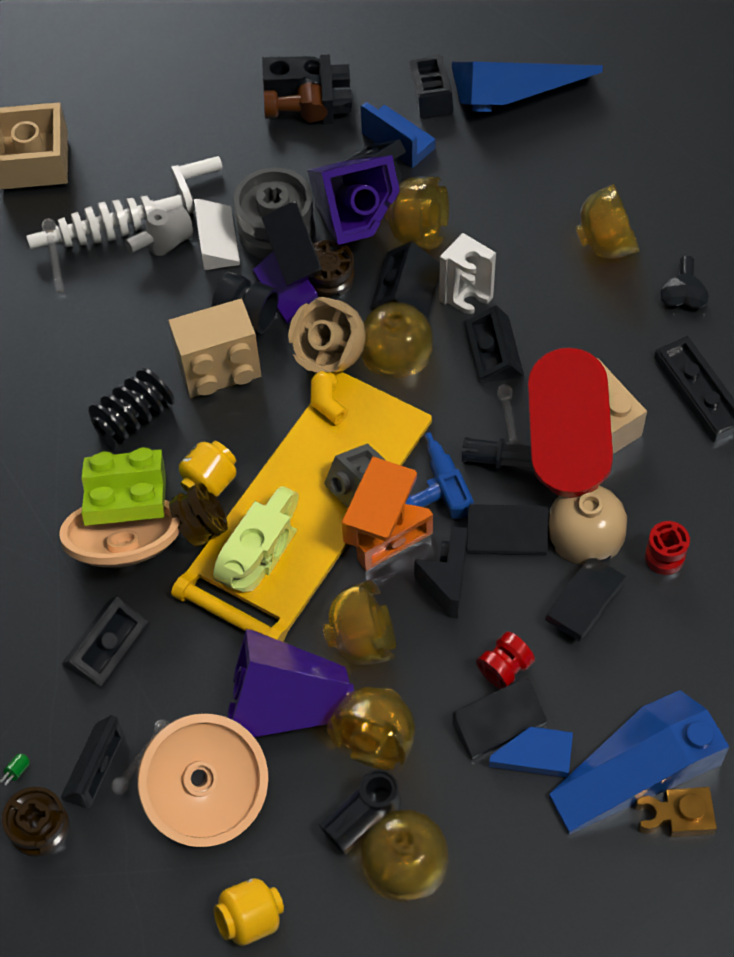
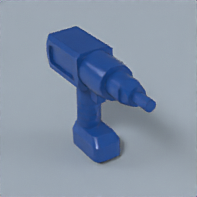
(446, 485)

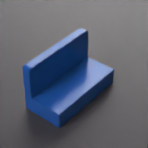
(388, 125)

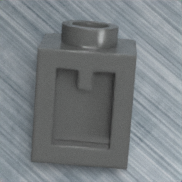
(348, 472)

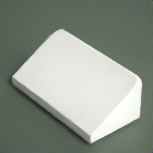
(216, 234)

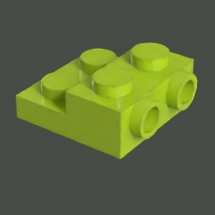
(123, 487)

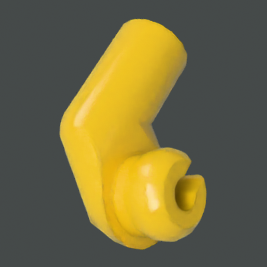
(322, 397)

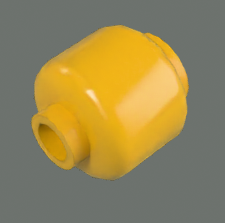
(209, 465)
(248, 912)

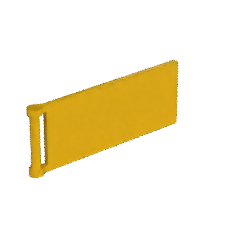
(302, 466)

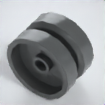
(264, 193)

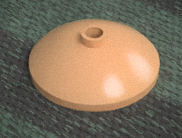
(117, 543)
(232, 784)

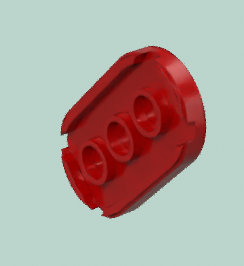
(570, 422)

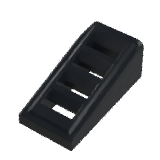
(431, 89)

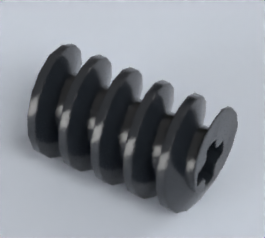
(127, 404)

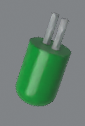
(15, 768)

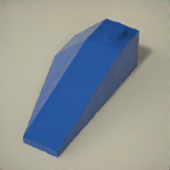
(505, 82)
(644, 757)

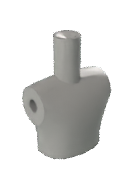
(163, 231)

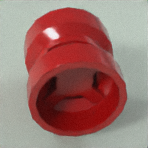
(668, 556)
(505, 660)

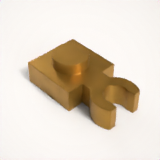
(684, 810)

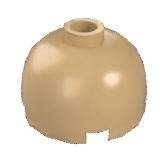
(327, 335)
(587, 526)

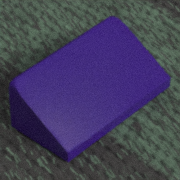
(290, 297)

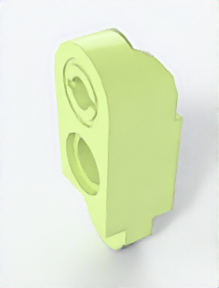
(257, 542)

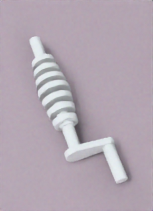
(133, 213)

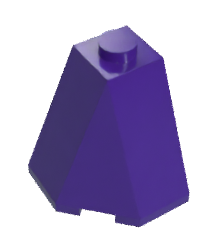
(354, 195)
(283, 686)

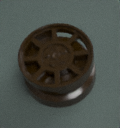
(336, 269)
(198, 514)
(35, 821)

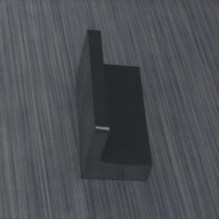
(407, 277)

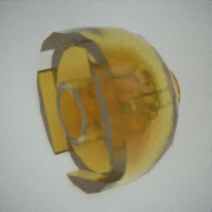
(419, 211)
(606, 225)
(397, 340)
(360, 626)
(374, 726)
(410, 871)

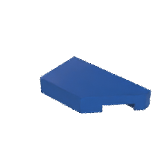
(536, 752)

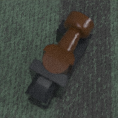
(306, 87)

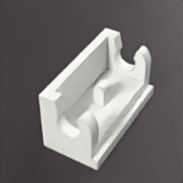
(466, 271)

